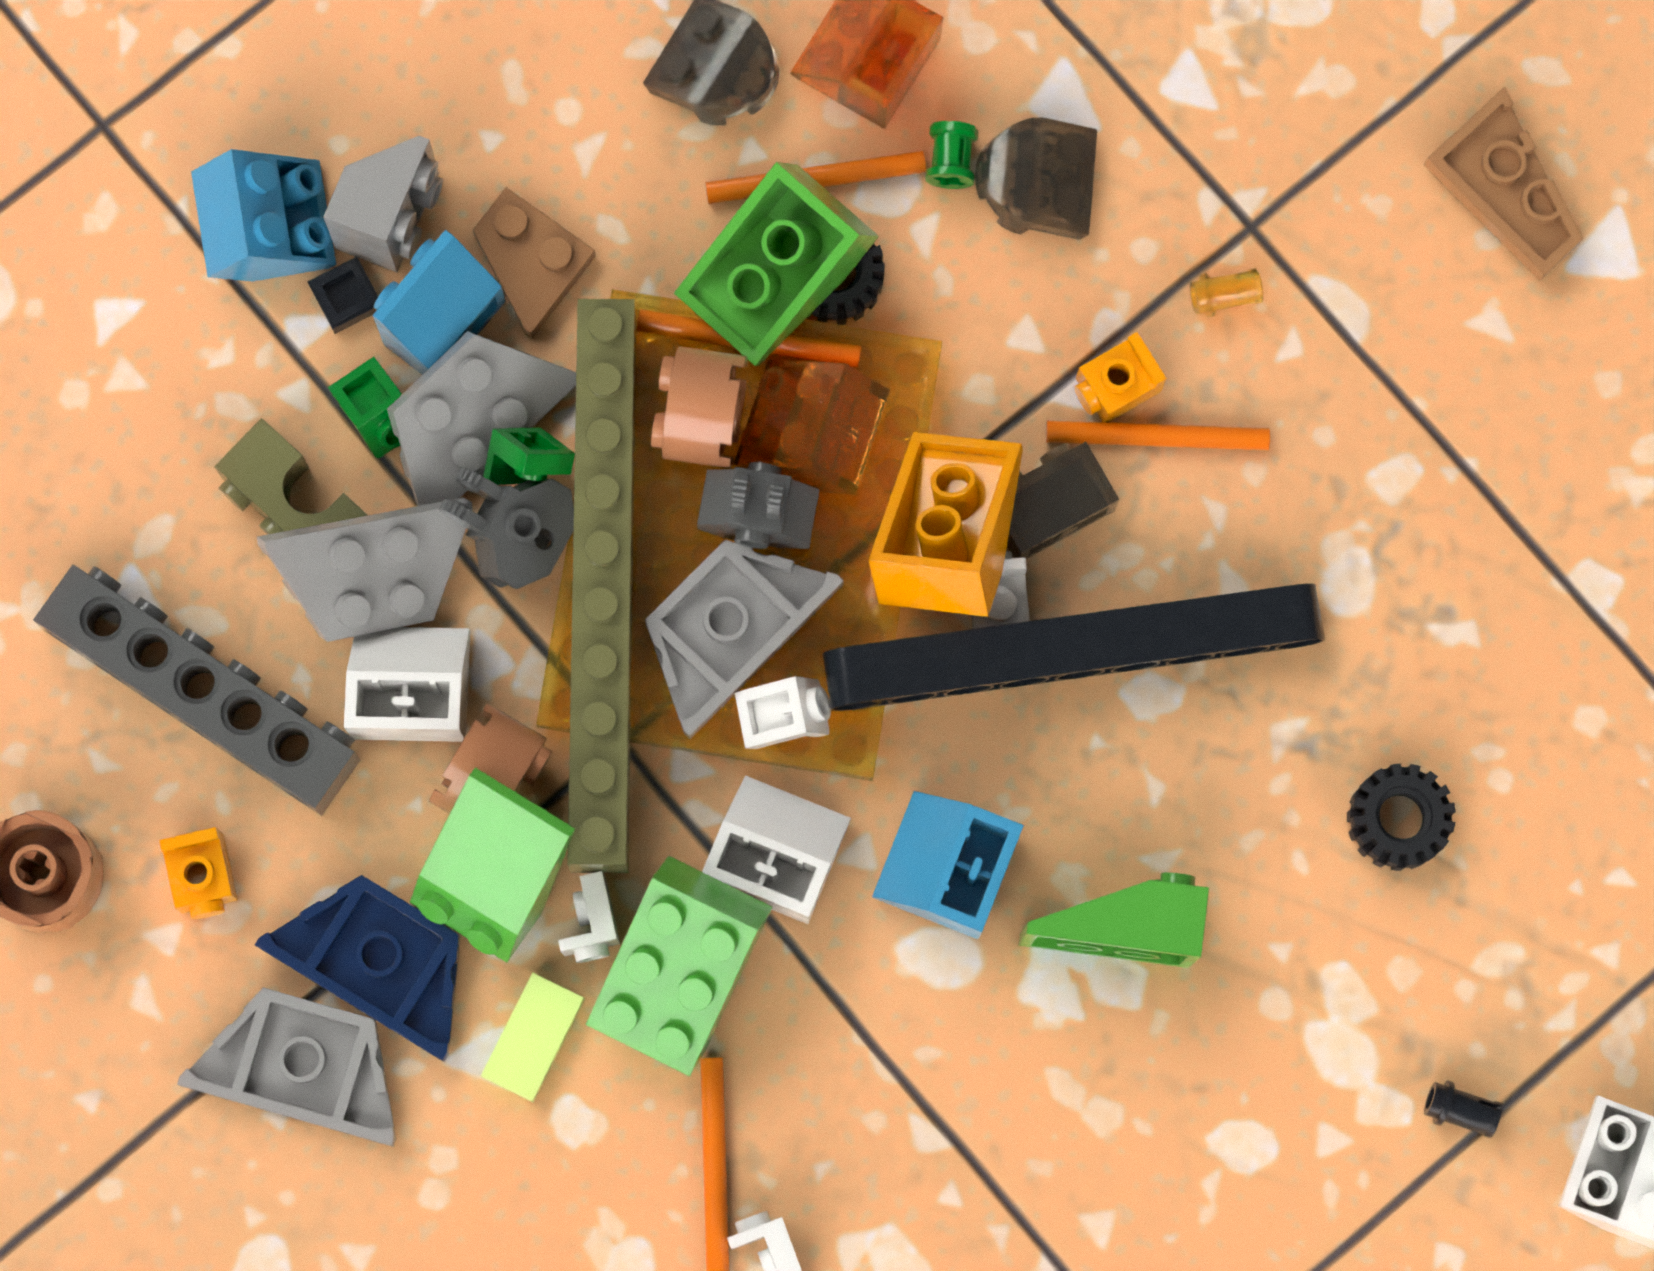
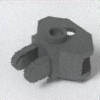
(758, 507)
(515, 527)

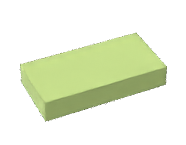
(532, 1037)

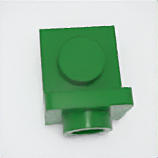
(365, 399)
(525, 455)

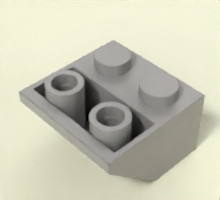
(382, 201)

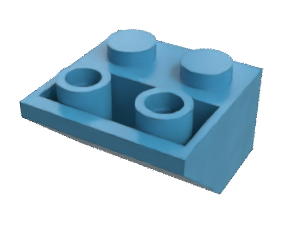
(262, 216)
(436, 302)
(948, 862)

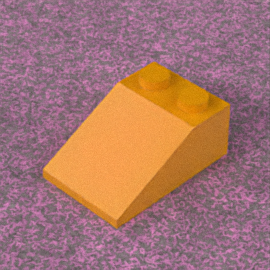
(947, 524)

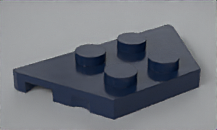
(377, 959)

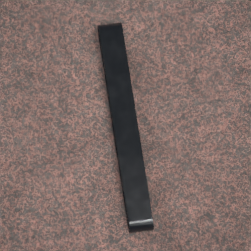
(1072, 647)

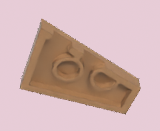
(1502, 183)

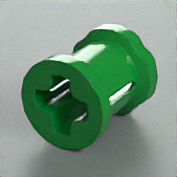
(951, 154)

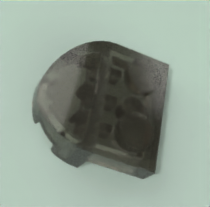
(716, 64)
(1040, 177)

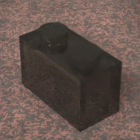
(1059, 499)

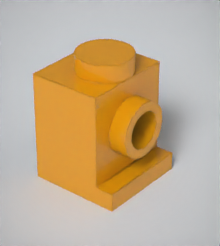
(1112, 400)
(203, 848)

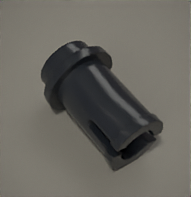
(1462, 1109)

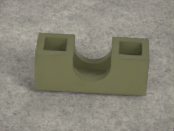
(262, 474)

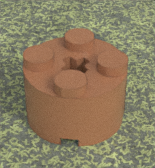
(701, 406)
(499, 749)
(73, 878)

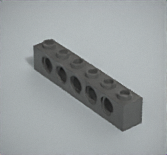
(71, 619)

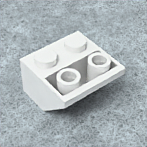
(408, 685)
(776, 848)
(1614, 1172)

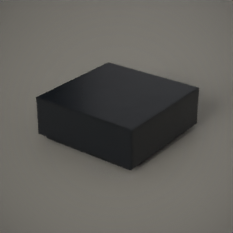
(344, 294)

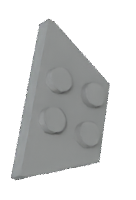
(458, 401)
(368, 569)
(729, 624)
(301, 1065)

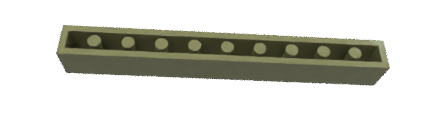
(602, 586)

